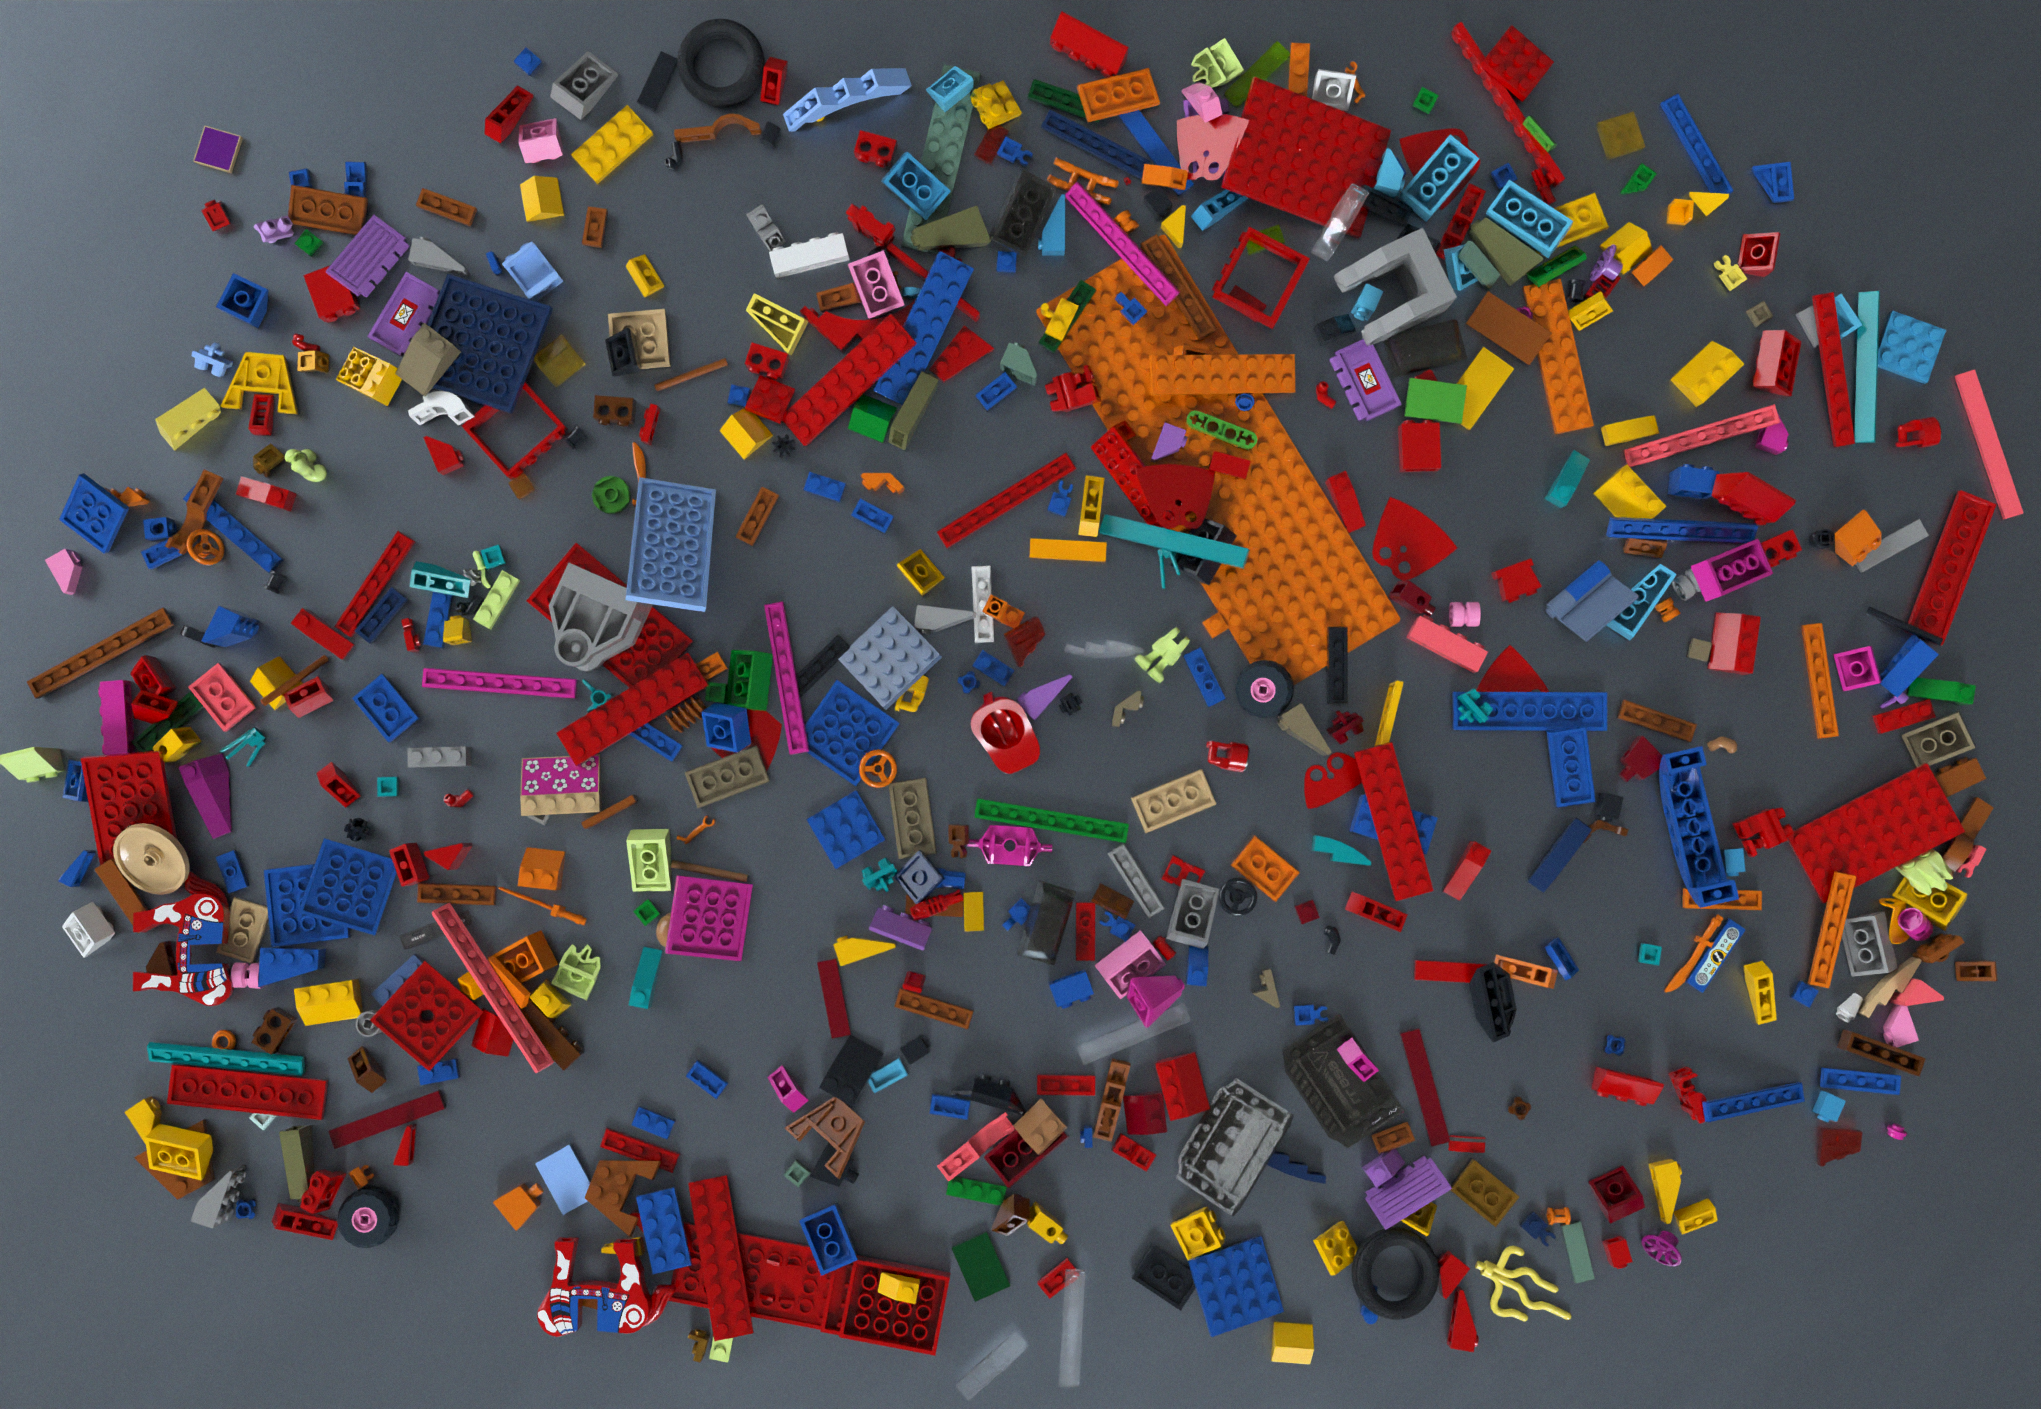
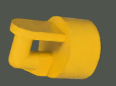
(918, 690)

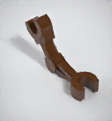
(1599, 824)

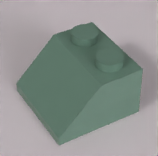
(1018, 363)

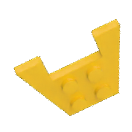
(262, 374)

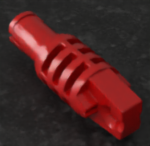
(935, 905)

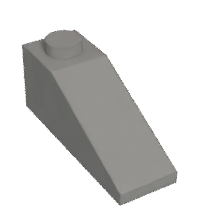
(428, 255)
(937, 618)

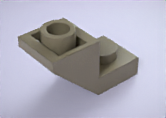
(1131, 703)

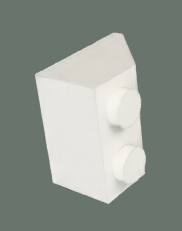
(88, 929)

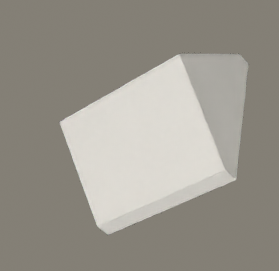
(1333, 88)

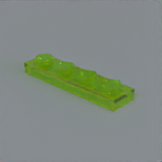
(1261, 69)

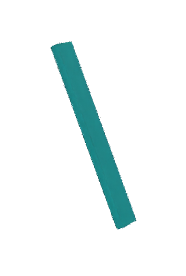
(1867, 367)
(1174, 541)
(226, 1058)

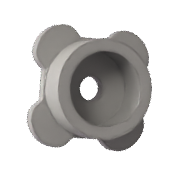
(472, 574)

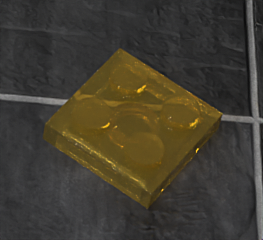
(1620, 135)

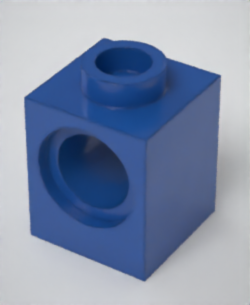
(151, 528)

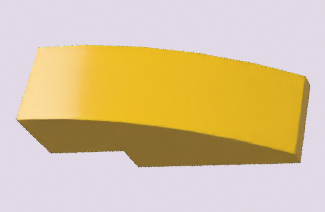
(1629, 430)

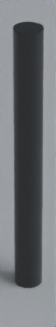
(1905, 626)

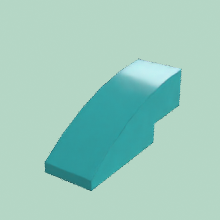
(1339, 851)

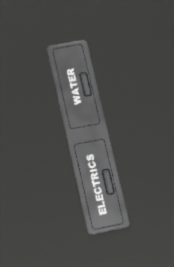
(429, 932)

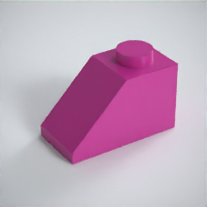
(1773, 438)
(1357, 1059)
(787, 1089)

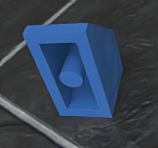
(1197, 966)

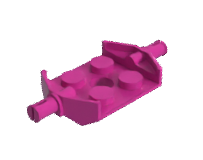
(1026, 845)

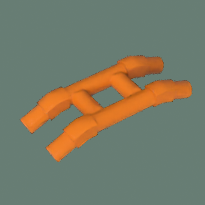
(1076, 172)

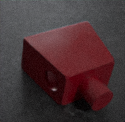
(1412, 598)
(1640, 760)

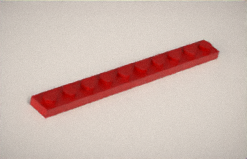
(1504, 100)

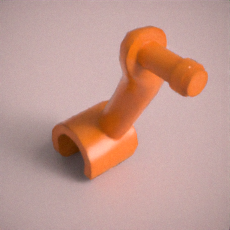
(1359, 90)
(696, 831)

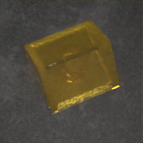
(558, 360)

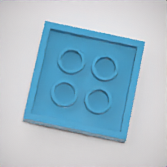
(1909, 347)

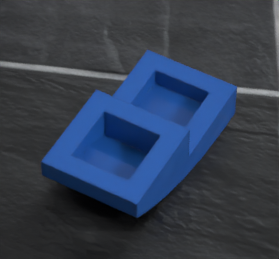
(356, 179)

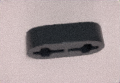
(194, 635)

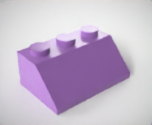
(901, 927)

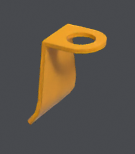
(1896, 933)

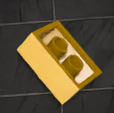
(1707, 372)
(1629, 496)
(329, 1002)
(179, 1151)

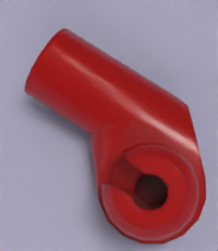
(1322, 395)
(458, 800)

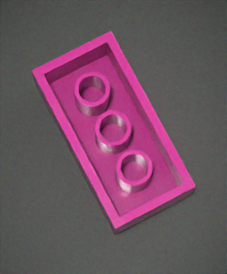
(1731, 570)

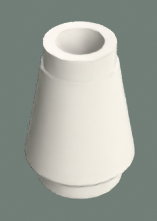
(1849, 1008)

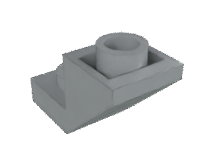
(765, 228)

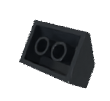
(1198, 568)

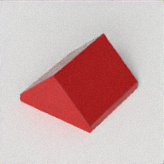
(1758, 253)
(152, 677)
(450, 856)
(492, 1035)

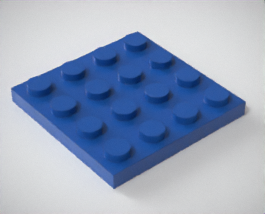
(847, 729)
(349, 887)
(284, 896)
(1235, 1286)

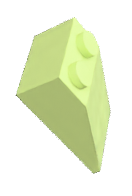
(33, 763)
(650, 859)

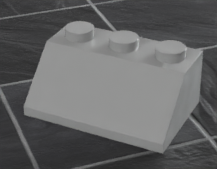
(1868, 944)

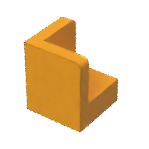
(1680, 211)
(469, 986)

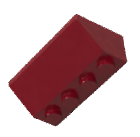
(1015, 1157)

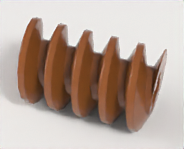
(687, 714)

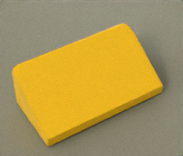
(644, 275)
(1590, 311)
(973, 911)
(1695, 1216)

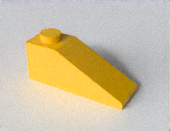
(1091, 506)
(855, 949)
(1761, 991)
(1666, 1184)

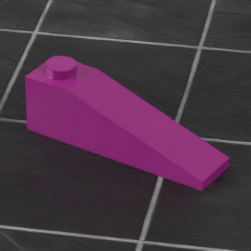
(209, 788)

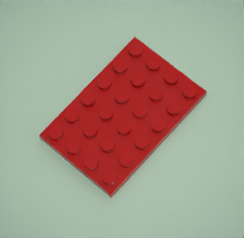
(126, 792)

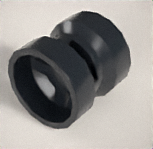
(1817, 539)

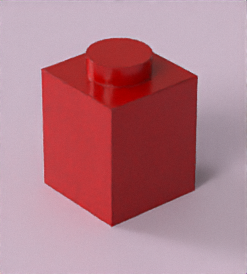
(1617, 1252)

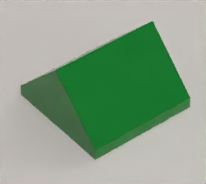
(872, 418)

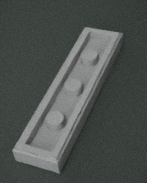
(1893, 544)
(1136, 880)

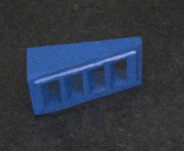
(75, 873)

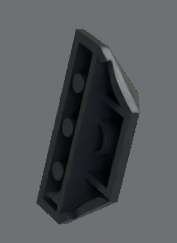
(1493, 1000)
(991, 1093)

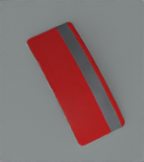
(1467, 1144)

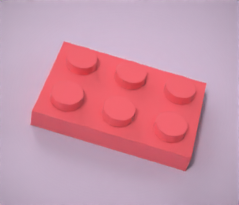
(222, 697)

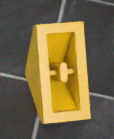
(1708, 201)
(1174, 226)

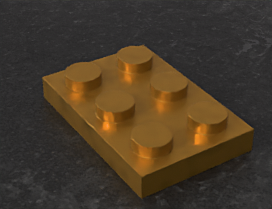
(1484, 1192)

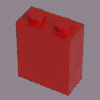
(330, 296)
(1419, 446)

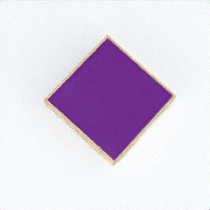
(218, 149)

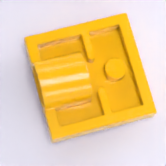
(1336, 1247)

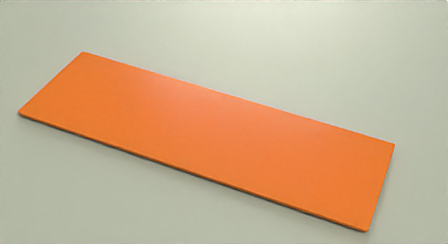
(1301, 558)

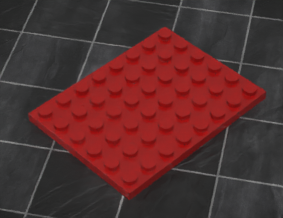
(1303, 154)

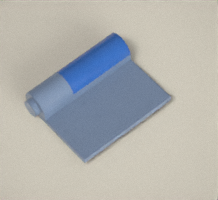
(1591, 601)

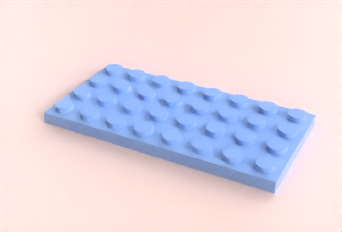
(671, 545)

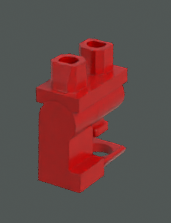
(870, 227)
(1068, 393)
(1769, 829)
(1685, 1091)

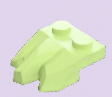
(1217, 65)
(1926, 871)
(577, 972)

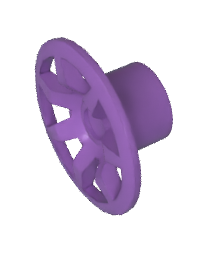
(1608, 267)

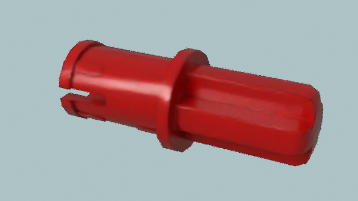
(1543, 186)

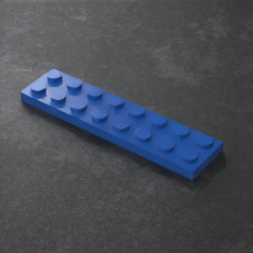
(926, 324)
(1536, 711)

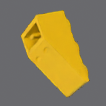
(369, 376)

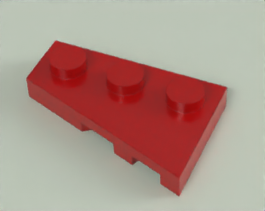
(959, 354)

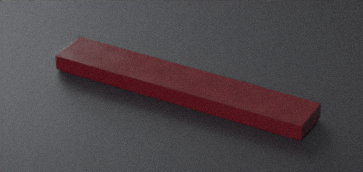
(1425, 1087)
(387, 1119)

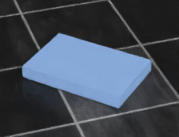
(565, 1178)

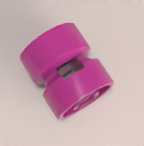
(1915, 924)

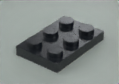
(1165, 1277)

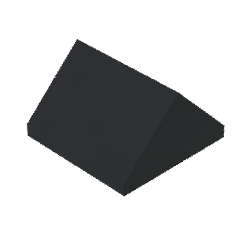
(623, 353)

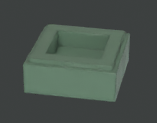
(797, 1173)

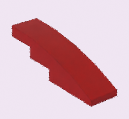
(1461, 218)

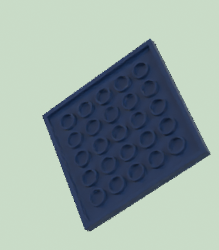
(495, 338)

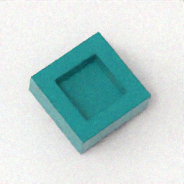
(493, 556)
(387, 786)
(1649, 954)

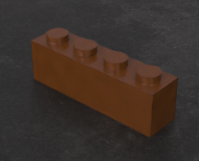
(553, 1037)
(1881, 1052)

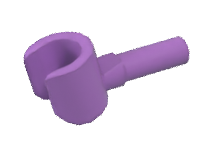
(1901, 699)

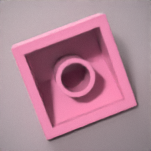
(540, 141)

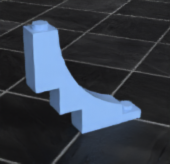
(846, 92)

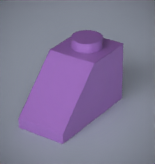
(1169, 442)
(1383, 1167)

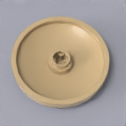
(151, 858)

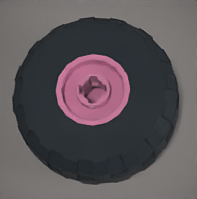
(1264, 689)
(368, 1217)

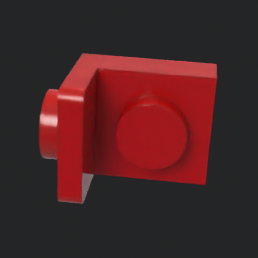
(215, 215)

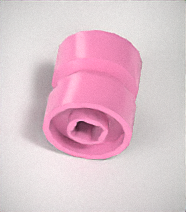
(1464, 614)
(245, 975)

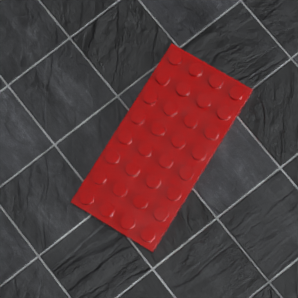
(657, 643)
(1876, 831)

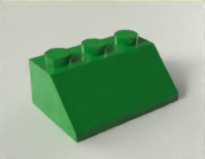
(749, 679)

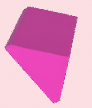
(1857, 668)

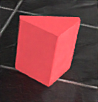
(1916, 993)

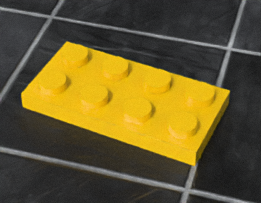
(612, 144)

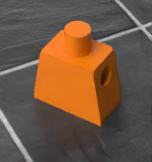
(519, 1204)

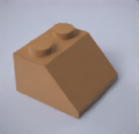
(1040, 1126)

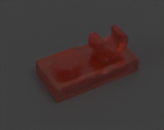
(990, 144)

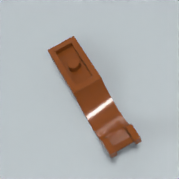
(711, 132)
(842, 296)
(196, 510)
(1972, 823)

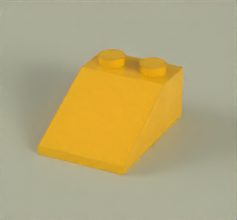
(1938, 907)

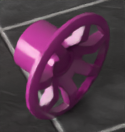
(1664, 1245)

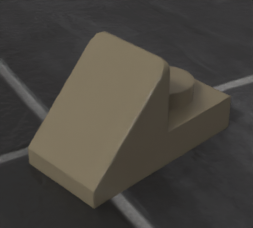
(1269, 994)

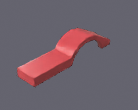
(975, 1146)

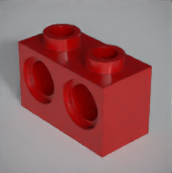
(877, 144)
(768, 357)
(1776, 547)

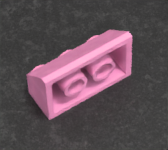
(876, 285)
(1130, 960)

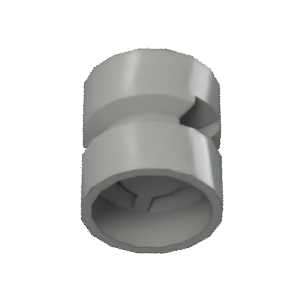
(1685, 585)
(365, 1026)

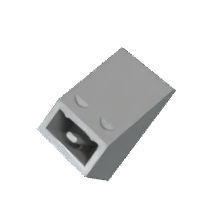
(217, 1203)

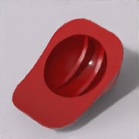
(1005, 733)

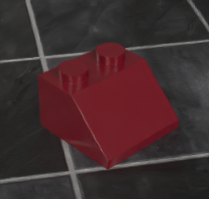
(1145, 1113)
(1617, 1194)

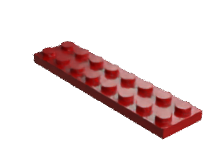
(848, 380)
(1951, 564)
(632, 709)
(1393, 821)
(247, 1092)
(721, 1258)

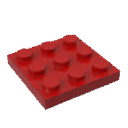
(1516, 63)

